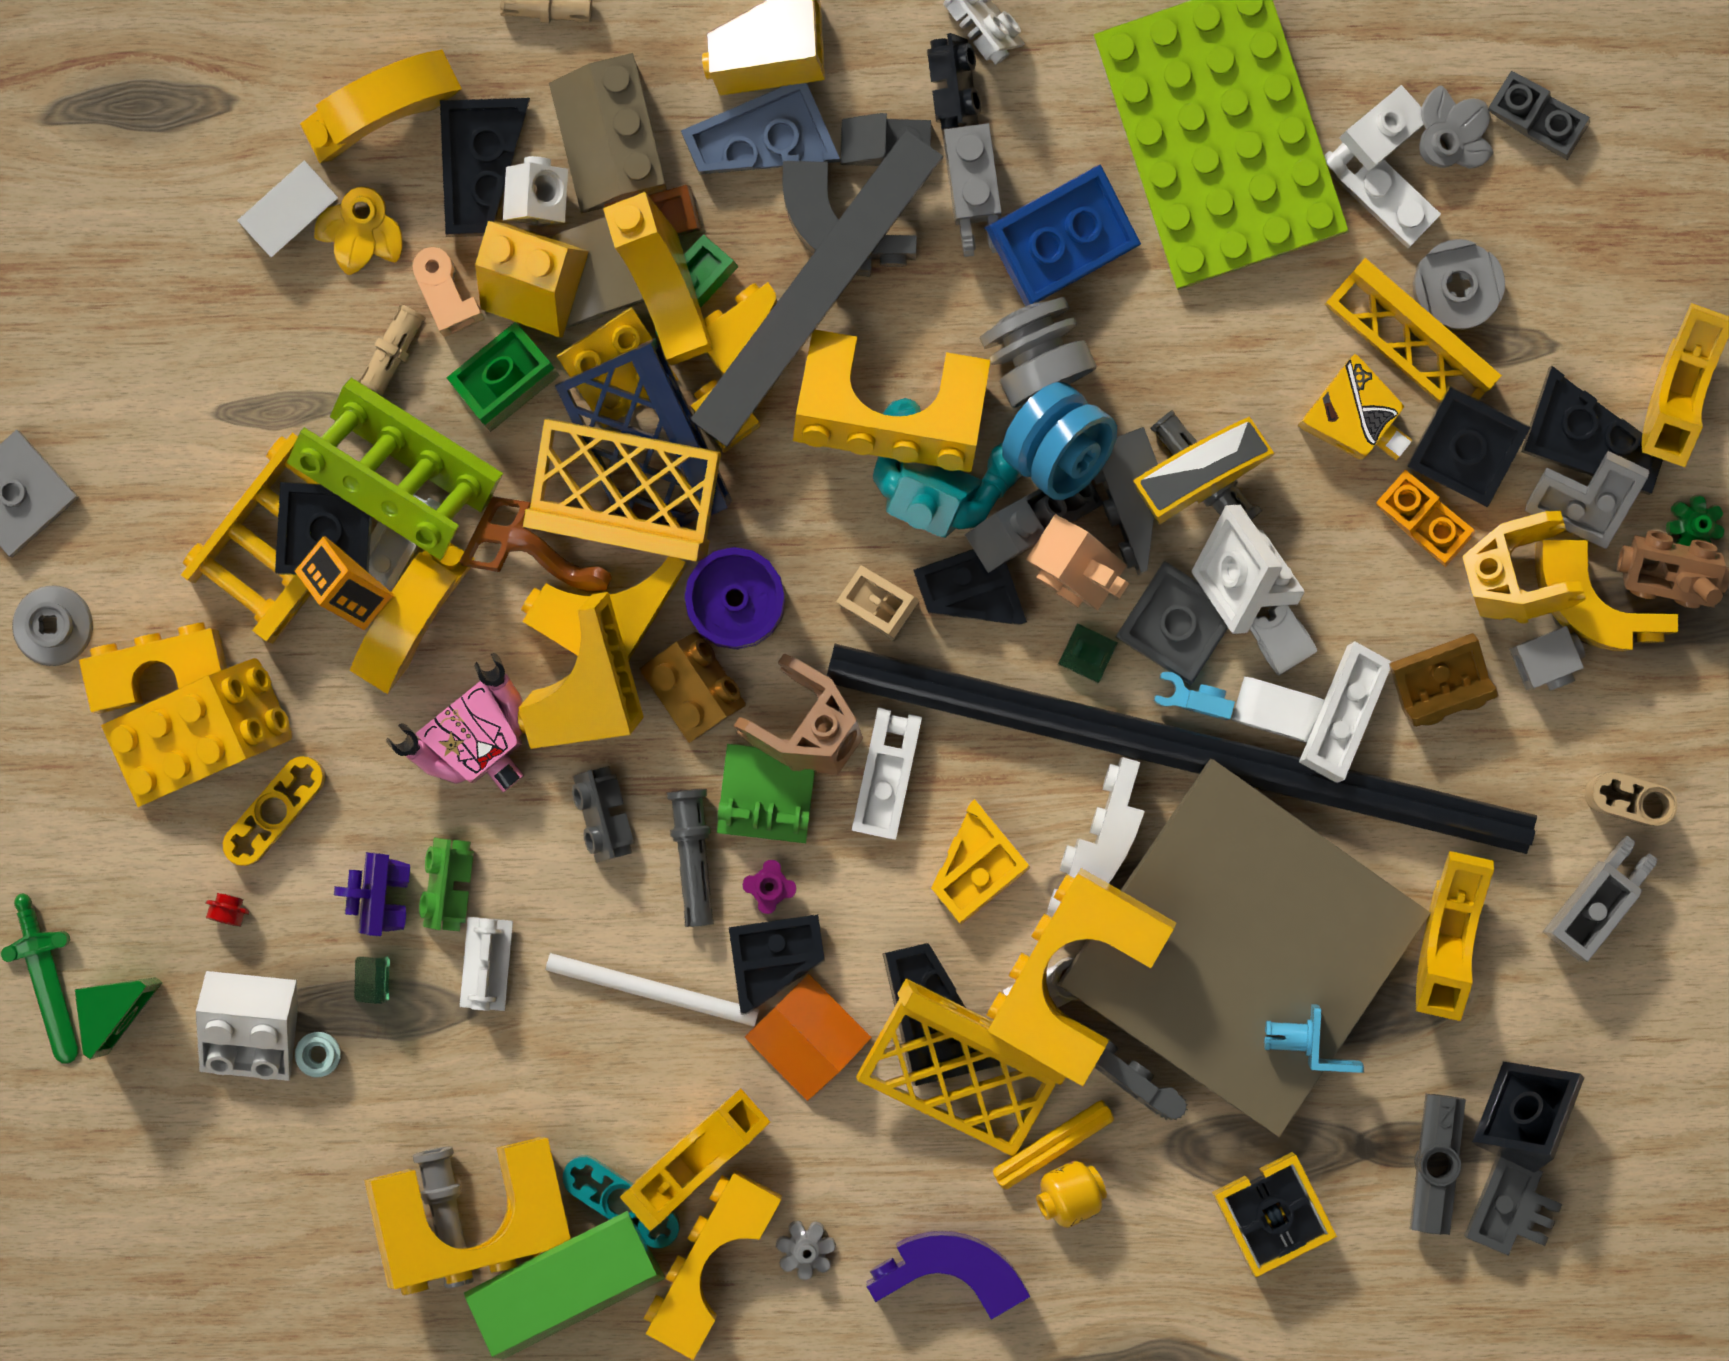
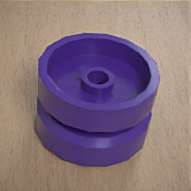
(737, 571)

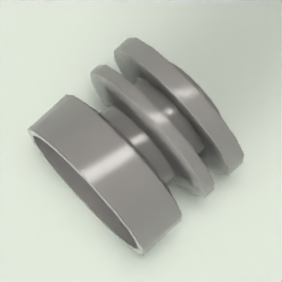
(1037, 350)

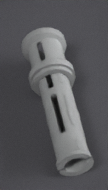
(441, 1194)

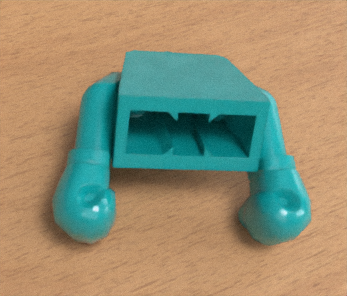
(937, 497)

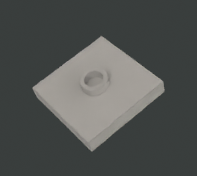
(29, 493)

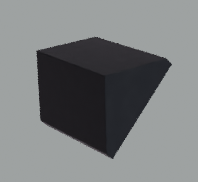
(1527, 1114)

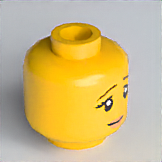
(1071, 1194)

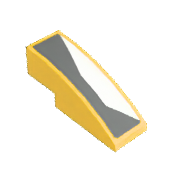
(1202, 469)

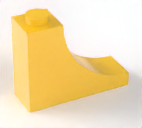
(662, 275)
(556, 611)
(597, 695)

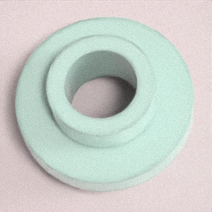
(303, 1054)

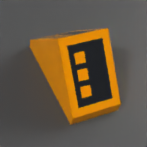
(342, 584)

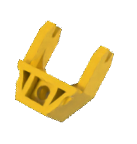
(1494, 577)

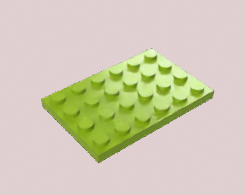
(1220, 135)

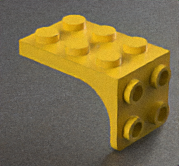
(197, 731)

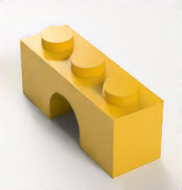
(115, 675)

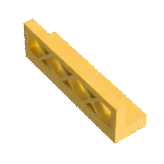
(1421, 324)

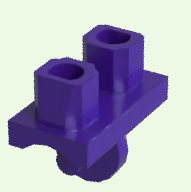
(374, 913)

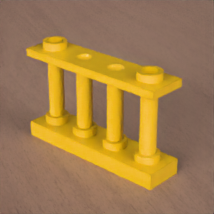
(270, 614)

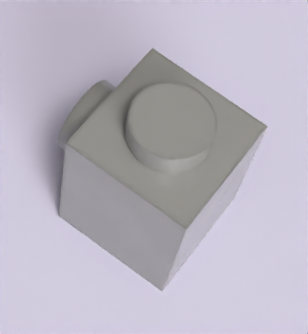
(1549, 659)

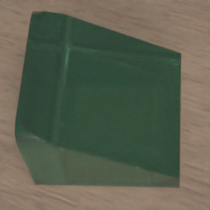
(372, 979)

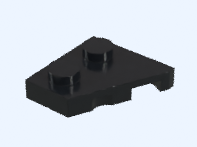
(773, 957)

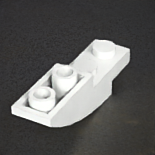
(1114, 827)

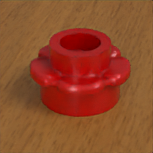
(226, 910)

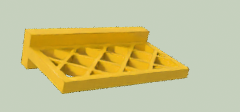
(614, 528)
(971, 1030)

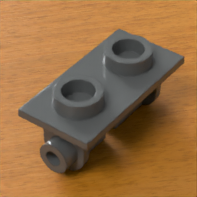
(602, 832)

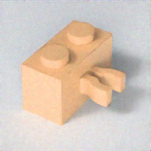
(1077, 565)

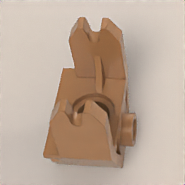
(824, 737)

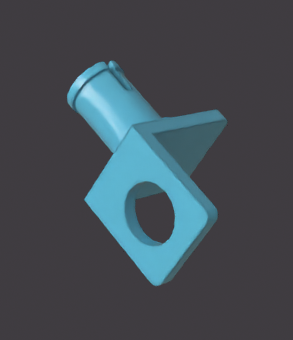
(1306, 1038)

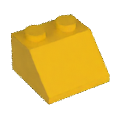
(528, 277)

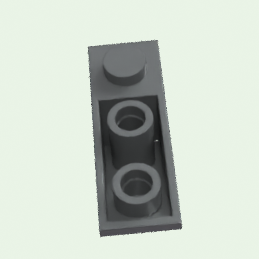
(1129, 460)
(1023, 522)

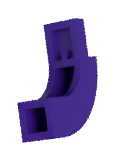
(957, 1255)

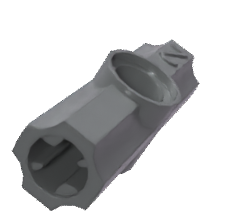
(1435, 1194)

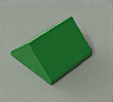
(503, 376)
(108, 1012)

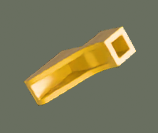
(728, 337)

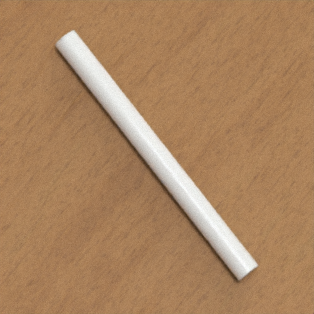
(649, 989)

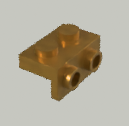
(1443, 681)
(693, 686)

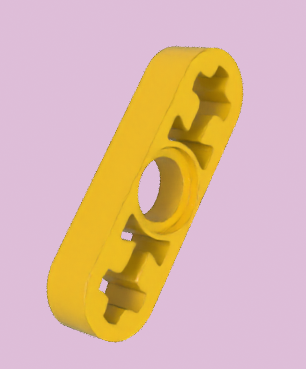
(260, 843)

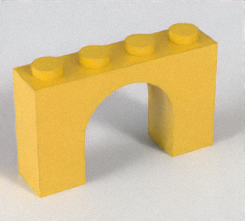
(836, 419)
(1029, 1015)
(530, 1226)

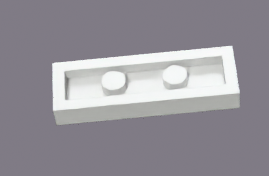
(1345, 712)

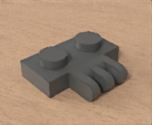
(1510, 1208)

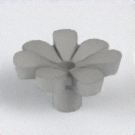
(805, 1240)

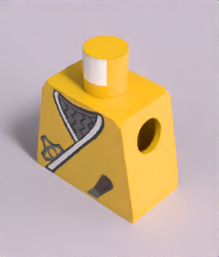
(1357, 413)

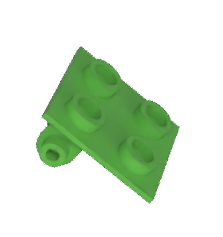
(763, 797)

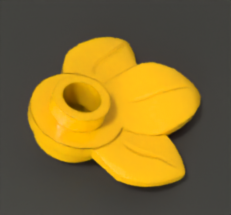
(359, 237)

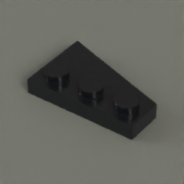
(924, 968)

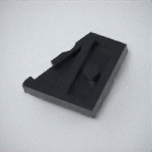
(966, 590)

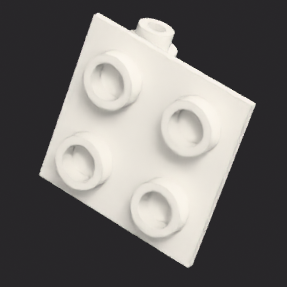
(998, 28)

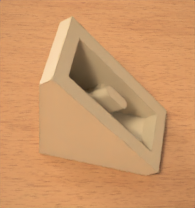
(878, 602)

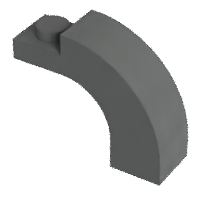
(813, 218)

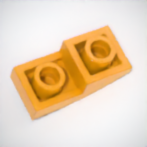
(1425, 518)

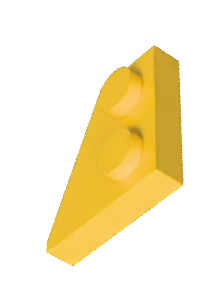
(977, 865)

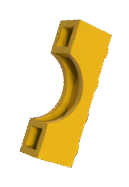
(739, 1213)

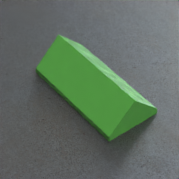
(563, 1286)

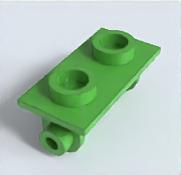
(440, 899)

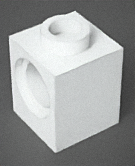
(520, 200)

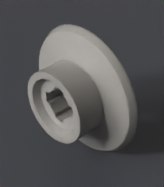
(73, 625)

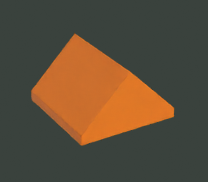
(808, 1037)

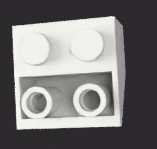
(246, 1025)

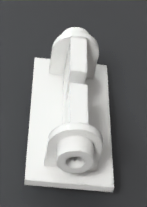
(486, 964)

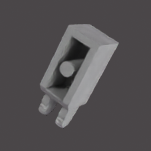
(972, 180)
(1599, 903)

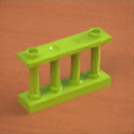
(411, 443)

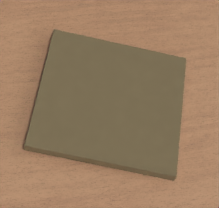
(1259, 935)

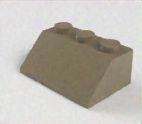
(607, 132)

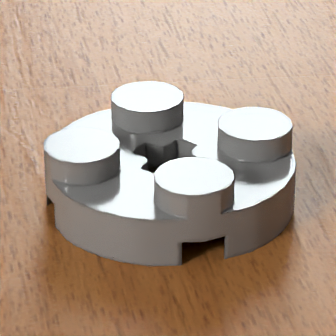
(1471, 263)

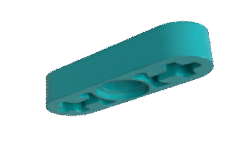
(598, 1174)

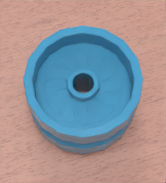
(1059, 440)

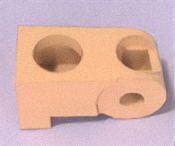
(436, 279)

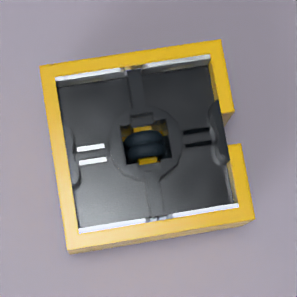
(1283, 1230)

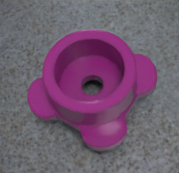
(769, 899)

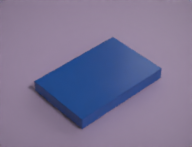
(1063, 235)

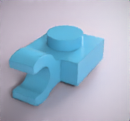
(1206, 701)

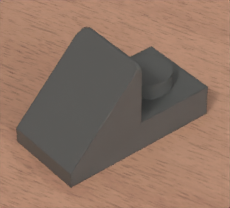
(871, 137)

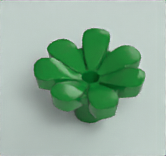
(1688, 521)

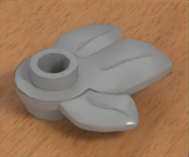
(1458, 127)

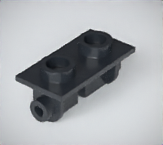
(953, 62)

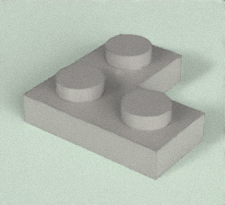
(1592, 510)

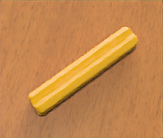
(1053, 1145)

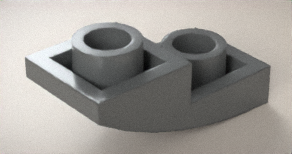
(1538, 115)

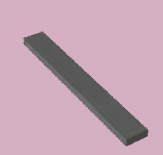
(816, 288)

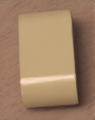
(1624, 784)

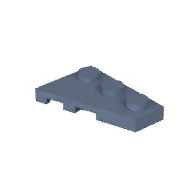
(762, 134)

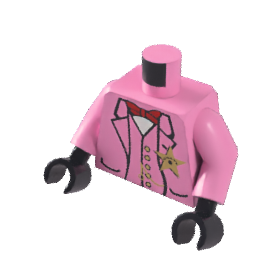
(471, 734)

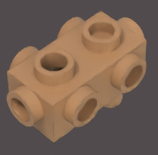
(1684, 573)

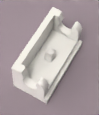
(287, 209)

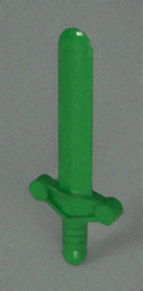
(36, 949)

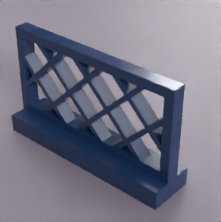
(673, 417)

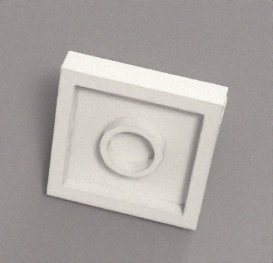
(1243, 571)

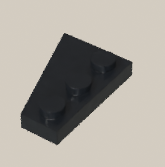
(476, 149)
(1579, 431)

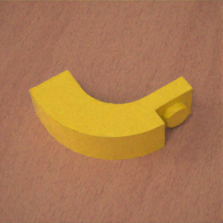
(379, 99)
(1680, 390)
(1593, 619)
(404, 620)
(1449, 936)
(694, 1159)

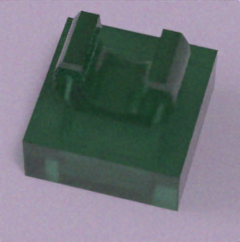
(1087, 653)

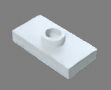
(1384, 128)

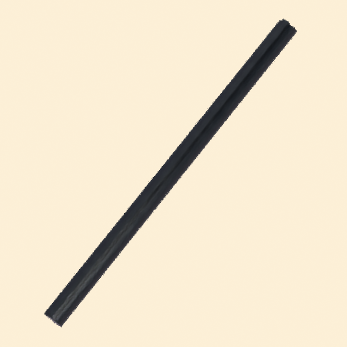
(1178, 748)

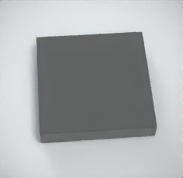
(1174, 624)

